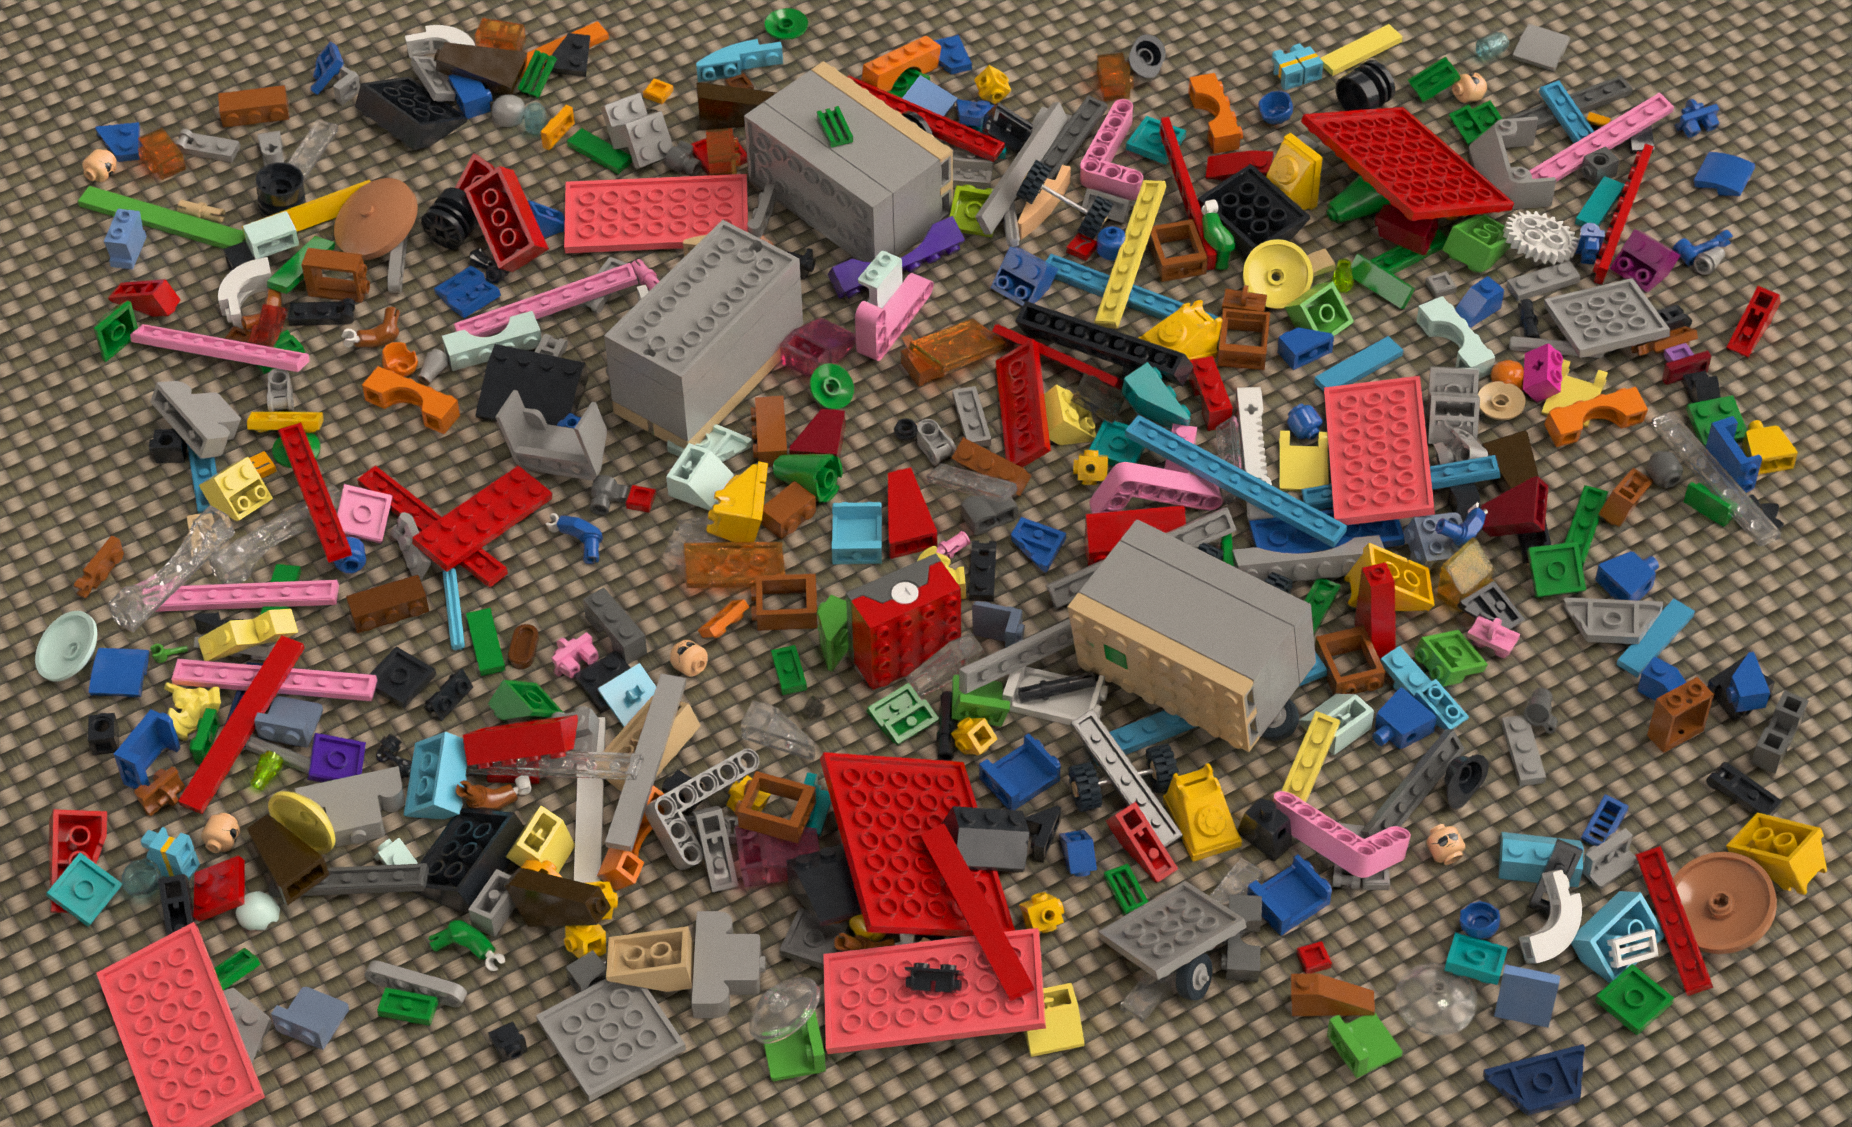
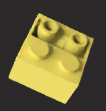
(1066, 420)
(236, 490)
(543, 839)
(1062, 1023)

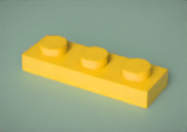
(276, 420)

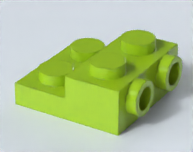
(965, 207)

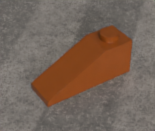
(1625, 497)
(1327, 996)

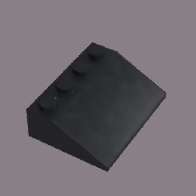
(408, 111)
(1255, 210)
(542, 381)
(468, 855)
(824, 884)

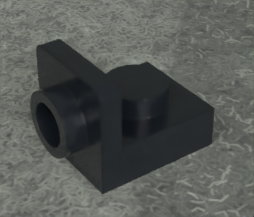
(807, 262)
(508, 1042)

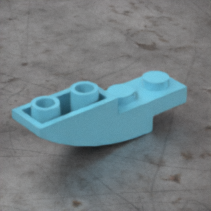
(737, 57)
(1427, 692)

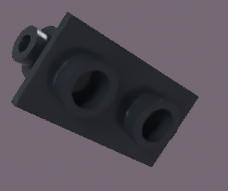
(450, 694)
(923, 975)

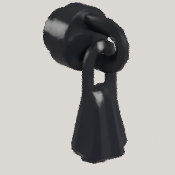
(493, 273)
(393, 744)

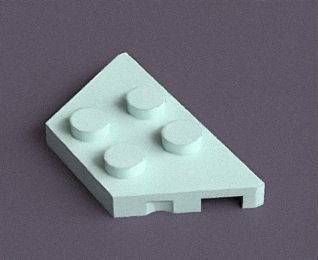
(721, 442)

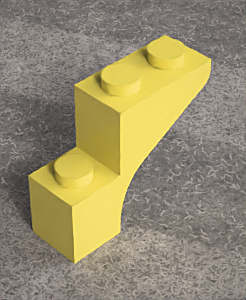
(244, 634)

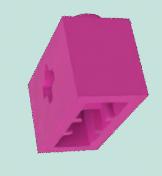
(1542, 372)

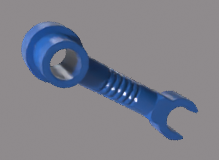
(1689, 252)

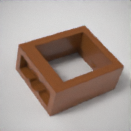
(1170, 268)
(335, 288)
(1243, 355)
(785, 618)
(1344, 642)
(1680, 710)
(769, 824)

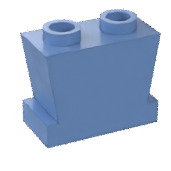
(125, 239)

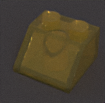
(1464, 574)

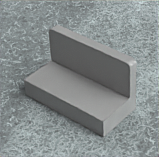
(1119, 210)

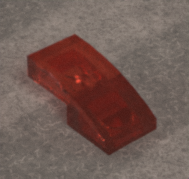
(269, 326)

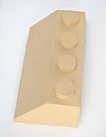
(682, 730)

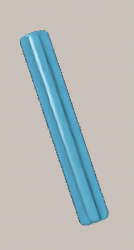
(453, 609)

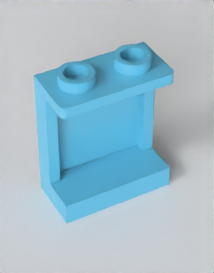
(857, 533)

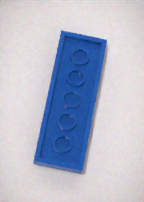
(1282, 537)

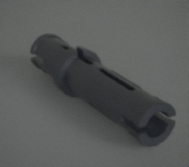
(1056, 687)
(946, 727)

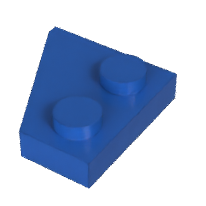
(953, 55)
(327, 65)
(972, 112)
(121, 140)
(1038, 542)

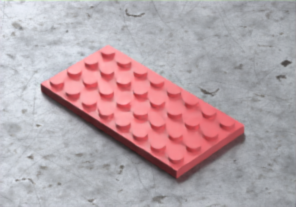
(650, 211)
(1378, 451)
(874, 1009)
(180, 1033)

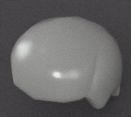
(508, 110)

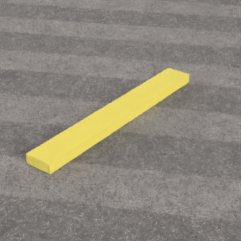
(1130, 254)

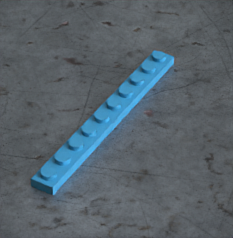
(1236, 481)
(1164, 725)

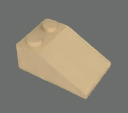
(652, 959)

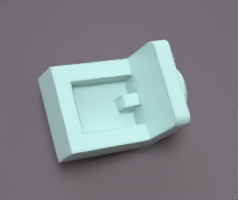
(394, 853)

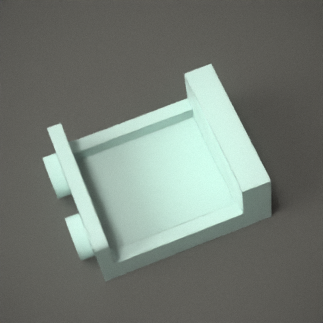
(882, 278)

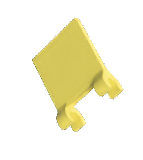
(1574, 390)
(1302, 465)

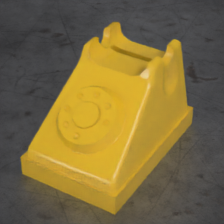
(1297, 172)
(1188, 332)
(740, 506)
(1411, 579)
(1201, 814)
(1783, 848)

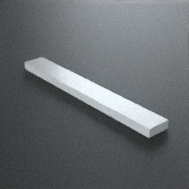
(589, 821)

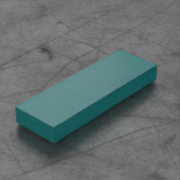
(1600, 202)

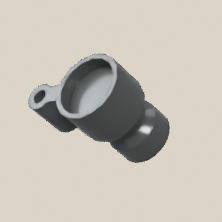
(679, 159)
(605, 490)
(1539, 710)

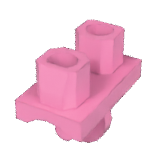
(1493, 636)
(571, 653)

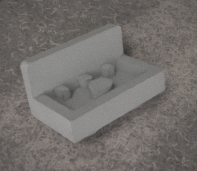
(1609, 859)

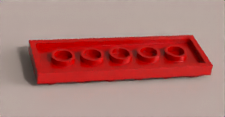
(1023, 404)
(482, 518)

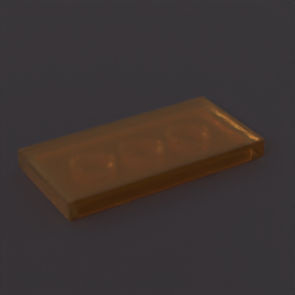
(957, 345)
(731, 563)

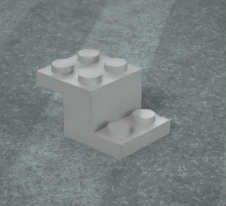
(634, 128)
(1452, 402)

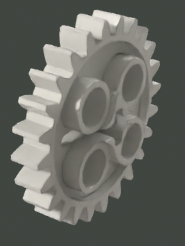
(1540, 237)

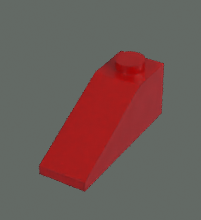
(1225, 165)
(147, 297)
(1754, 321)
(1141, 842)

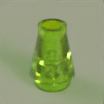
(1343, 276)
(267, 768)

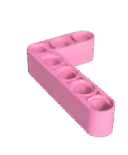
(1096, 166)
(881, 327)
(1153, 484)
(1340, 845)

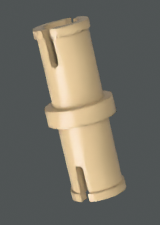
(201, 211)

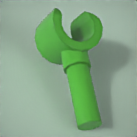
(160, 654)

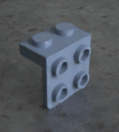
(1426, 544)
(997, 622)
(289, 721)
(310, 1017)

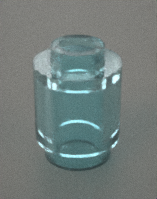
(1492, 45)
(535, 118)

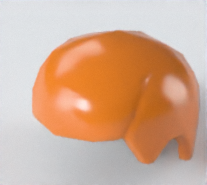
(399, 359)
(1508, 372)

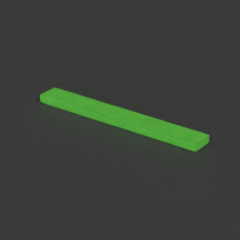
(163, 218)

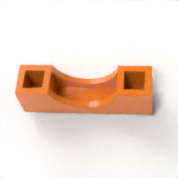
(920, 55)
(1208, 95)
(388, 388)
(1622, 408)
(621, 866)

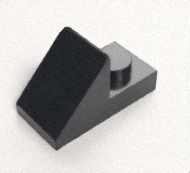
(1701, 387)
(1043, 829)

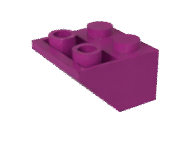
(1644, 260)

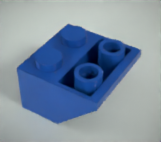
(1023, 276)

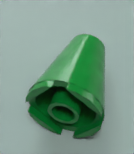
(1355, 201)
(812, 471)

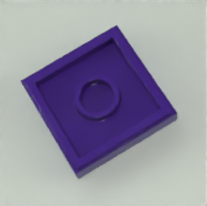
(335, 758)

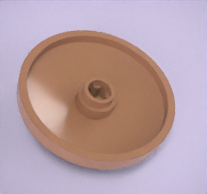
(376, 218)
(1726, 901)

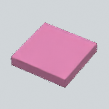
(364, 513)

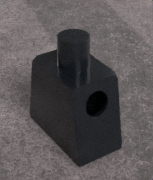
(1266, 828)

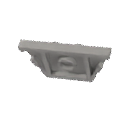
(1612, 619)
(250, 1020)

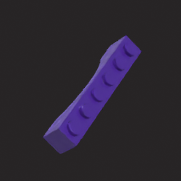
(940, 239)

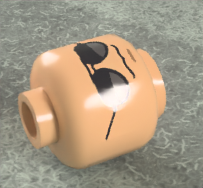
(1469, 88)
(99, 165)
(688, 658)
(220, 833)
(1445, 844)

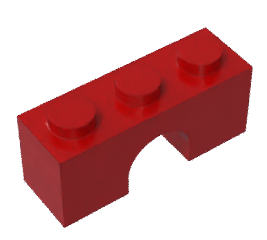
(1208, 384)

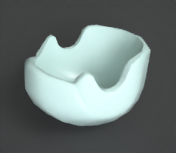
(257, 911)

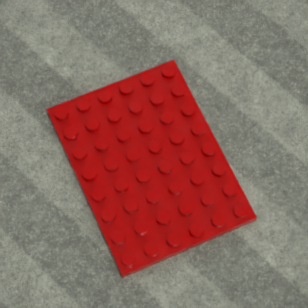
(1407, 163)
(880, 816)

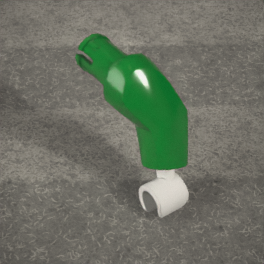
(1217, 234)
(468, 936)

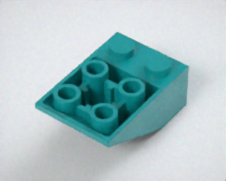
(1153, 399)

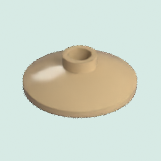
(1501, 400)

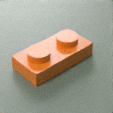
(729, 614)

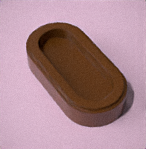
(523, 646)

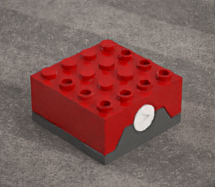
(902, 620)

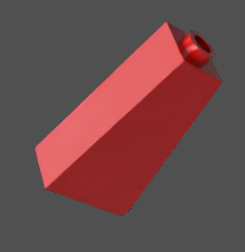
(908, 516)
(1377, 607)

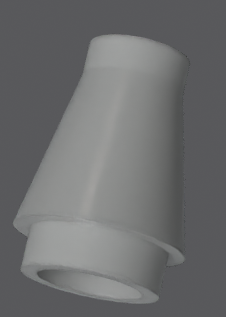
(1708, 261)
(433, 365)

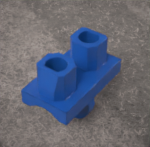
(1697, 114)
(1589, 242)

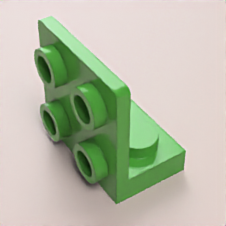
(980, 703)
(1363, 1043)
(798, 1053)

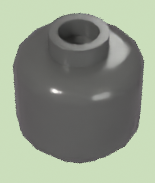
(1664, 469)

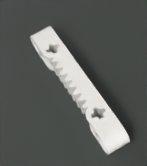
(1249, 412)

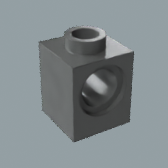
(1599, 164)
(586, 971)

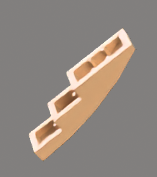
(1044, 203)

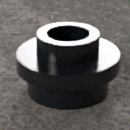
(905, 429)

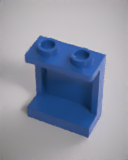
(1730, 456)
(144, 746)
(1021, 773)
(1292, 895)

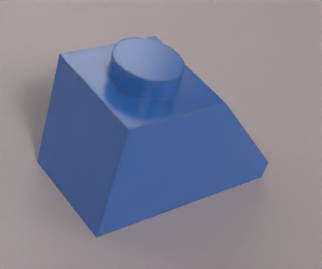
(471, 96)
(548, 219)
(1480, 301)
(1304, 346)
(1659, 679)
(1748, 686)
(1078, 852)

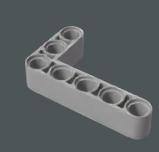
(693, 794)

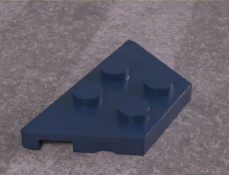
(1541, 1081)

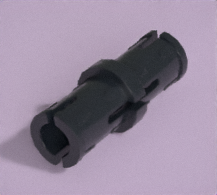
(1528, 319)

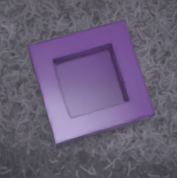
(1677, 352)

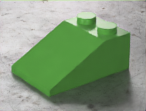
(1477, 242)

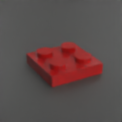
(219, 888)

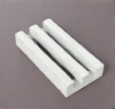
(1616, 951)

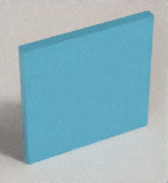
(628, 693)

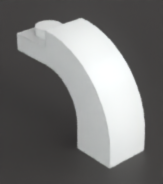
(434, 39)
(241, 284)
(1561, 924)

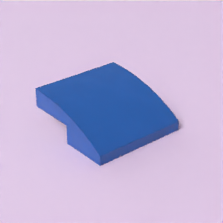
(1725, 173)
(467, 291)
(119, 672)

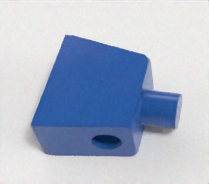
(1627, 576)
(1403, 721)

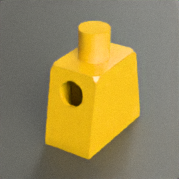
(1771, 445)

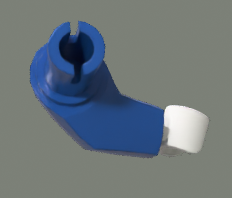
(582, 530)
(1465, 531)

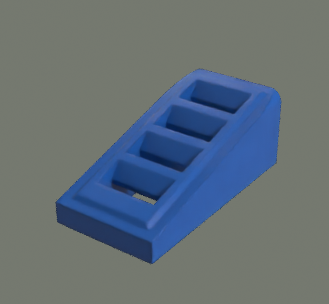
(1612, 805)

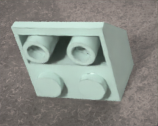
(270, 235)
(697, 477)
(1353, 714)

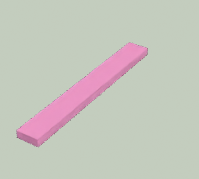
(1608, 135)
(551, 301)
(220, 348)
(252, 595)
(298, 682)

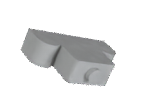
(200, 419)
(357, 802)
(723, 964)

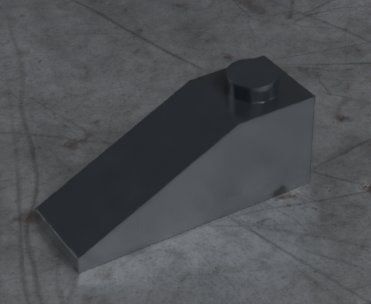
(176, 902)

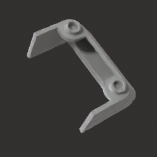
(1491, 160)
(553, 448)

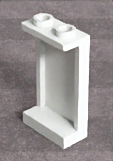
(1059, 708)

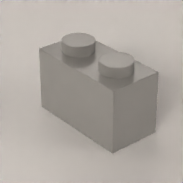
(492, 905)

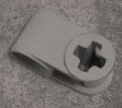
(271, 147)
(279, 391)
(934, 441)
(1465, 446)

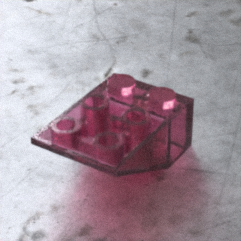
(815, 345)
(765, 856)

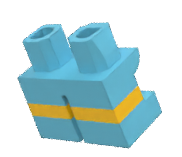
(1297, 66)
(171, 854)

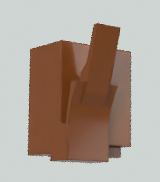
(916, 367)

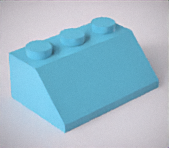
(435, 771)
(1525, 856)
(1619, 917)

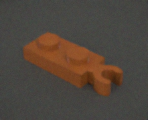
(1677, 337)
(100, 566)

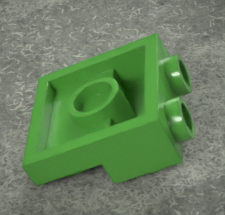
(1449, 657)

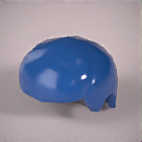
(1276, 107)
(1480, 920)

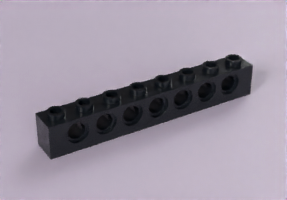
(1102, 342)

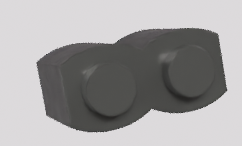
(986, 514)

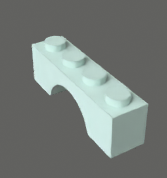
(1441, 320)
(469, 350)

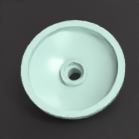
(66, 646)

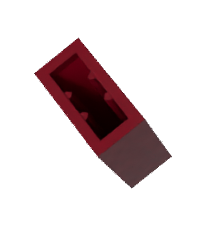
(1409, 234)
(822, 434)
(1517, 510)

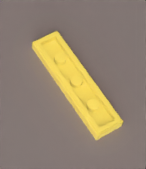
(1361, 49)
(1311, 755)

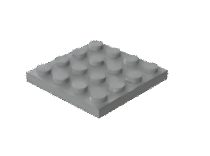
(1606, 318)
(1172, 930)
(610, 1035)

